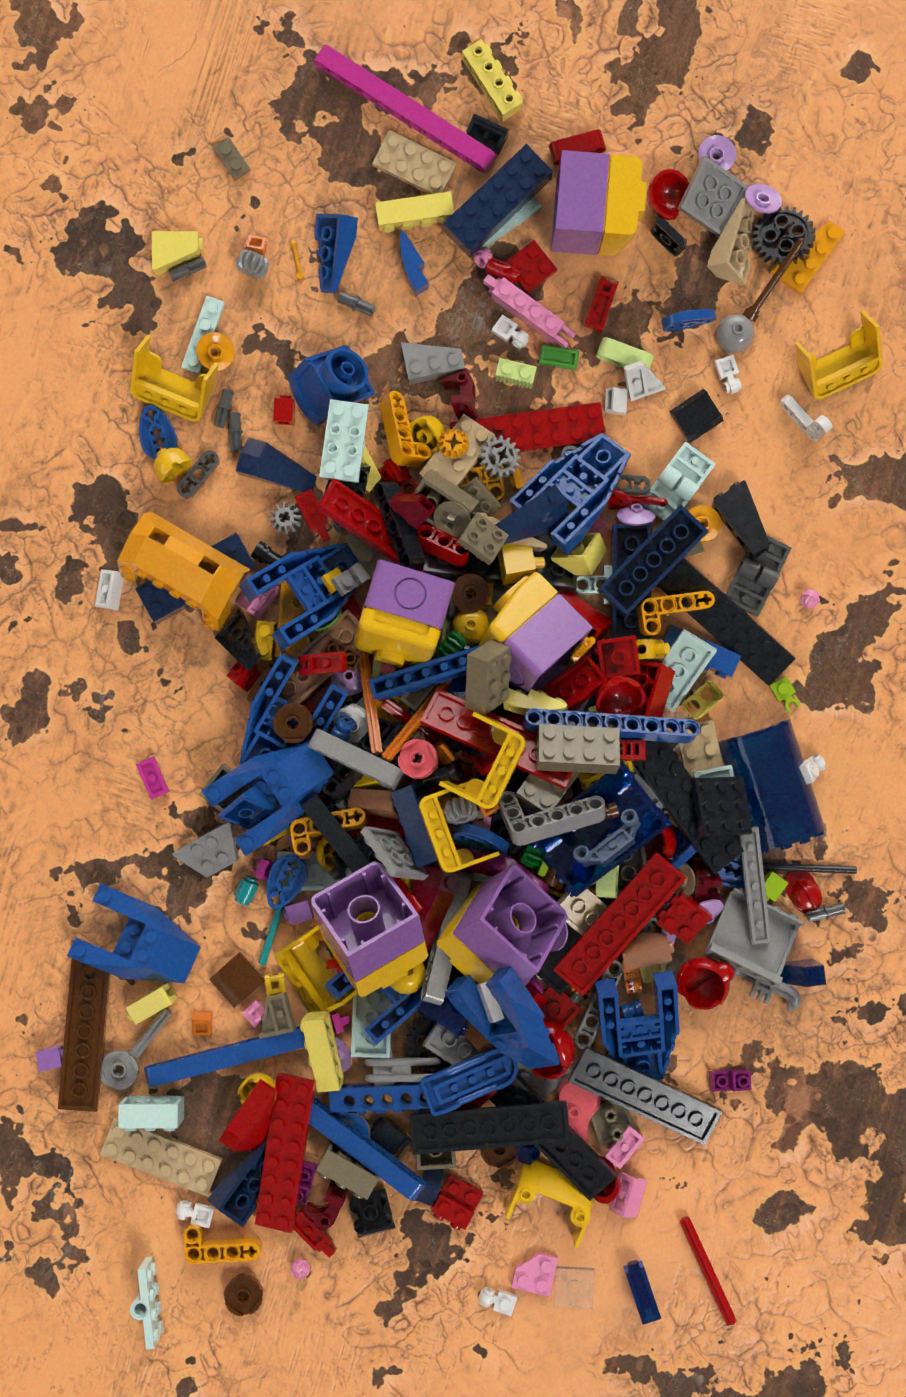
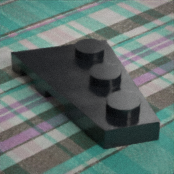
(239, 640)

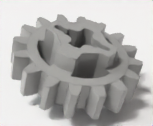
(491, 457)

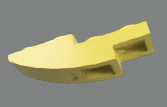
(520, 703)

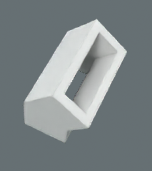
(616, 401)

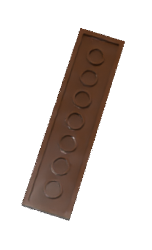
(84, 1038)

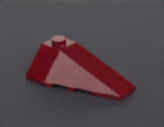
(435, 896)

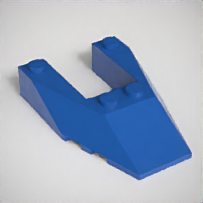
(586, 482)
(303, 575)
(260, 733)
(286, 779)
(148, 946)
(403, 1007)
(521, 1031)
(641, 1040)

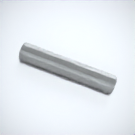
(150, 1033)

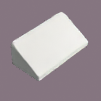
(109, 590)
(490, 1004)

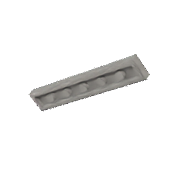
(755, 888)

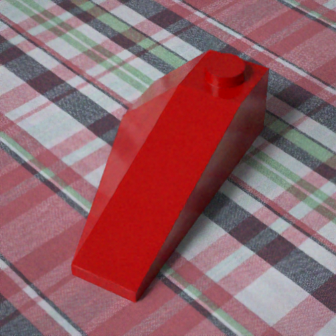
(251, 1122)

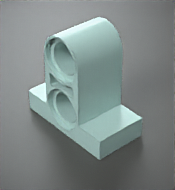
(591, 583)

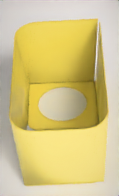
(718, 695)

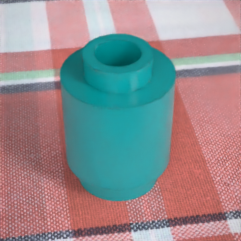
(246, 890)

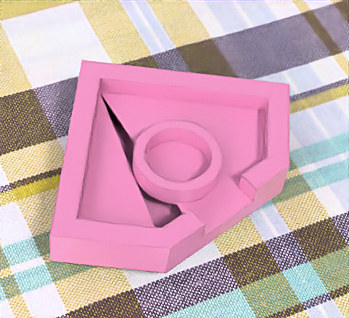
(536, 1274)

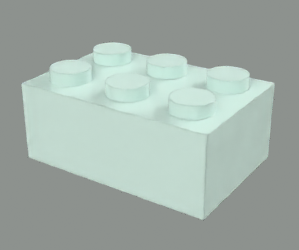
(151, 1112)

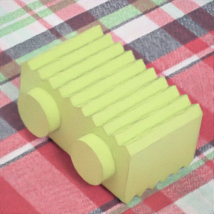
(515, 373)

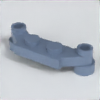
(613, 845)

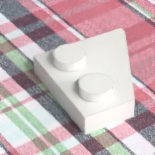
(641, 381)

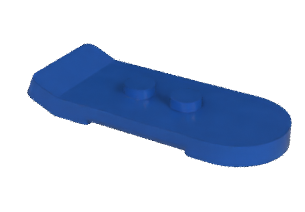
(468, 1080)

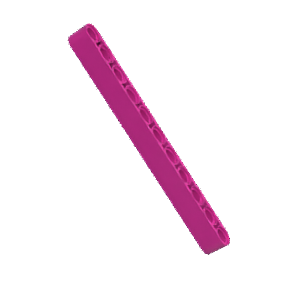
(405, 109)

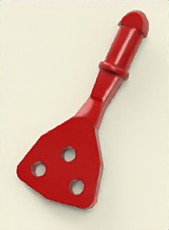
(627, 500)

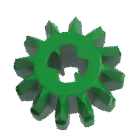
(451, 644)
(530, 857)

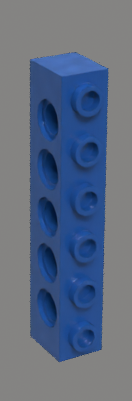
(420, 676)
(342, 1106)

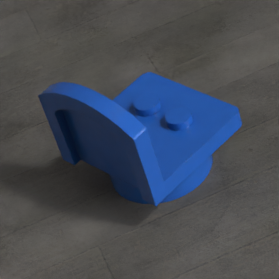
(326, 376)

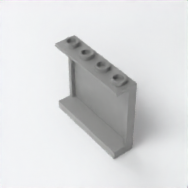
(732, 940)

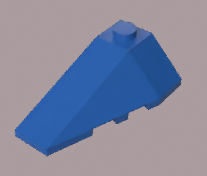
(335, 238)

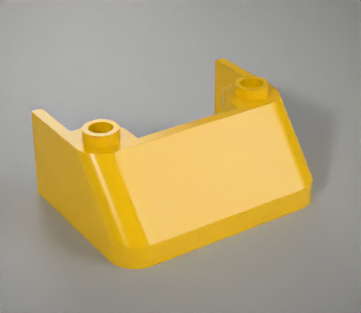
(845, 366)
(167, 389)
(489, 793)
(448, 857)
(309, 972)
(551, 1182)

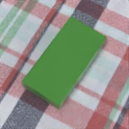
(559, 357)

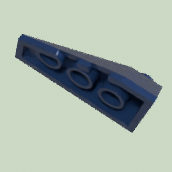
(267, 464)
(536, 517)
(239, 1190)

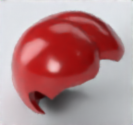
(704, 982)
(565, 1049)

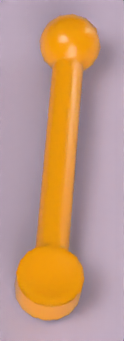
(299, 275)

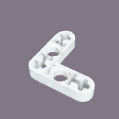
(813, 429)

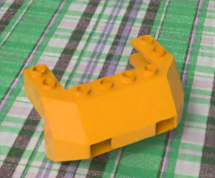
(177, 568)

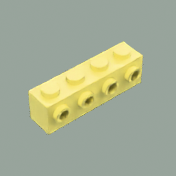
(492, 80)
(414, 211)
(322, 1051)

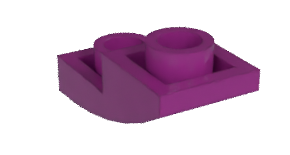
(730, 1080)
(306, 1181)

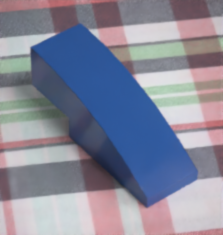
(412, 265)

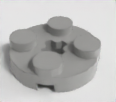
(130, 1071)

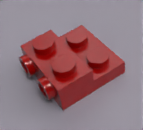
(618, 656)
(683, 917)
(456, 1202)

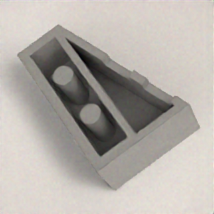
(430, 362)

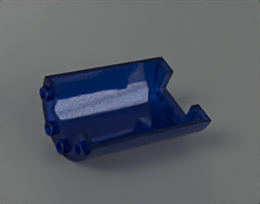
(774, 785)
(626, 794)

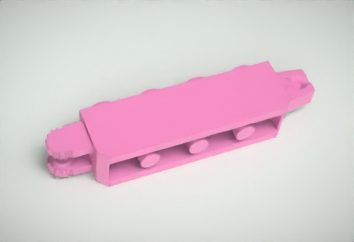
(528, 310)

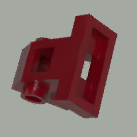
(465, 401)
(702, 891)
(335, 1198)

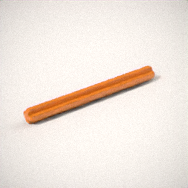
(370, 705)
(411, 726)

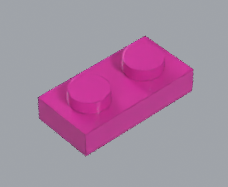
(152, 777)

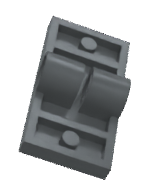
(758, 577)

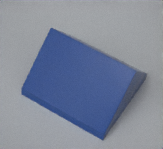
(247, 808)

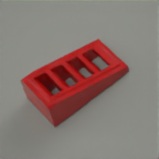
(642, 750)

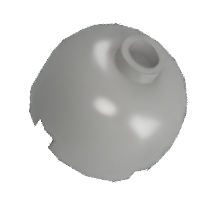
(734, 333)

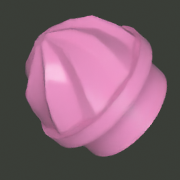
(482, 257)
(810, 598)
(300, 1269)

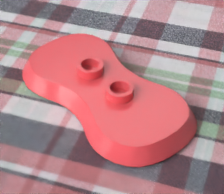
(580, 1106)

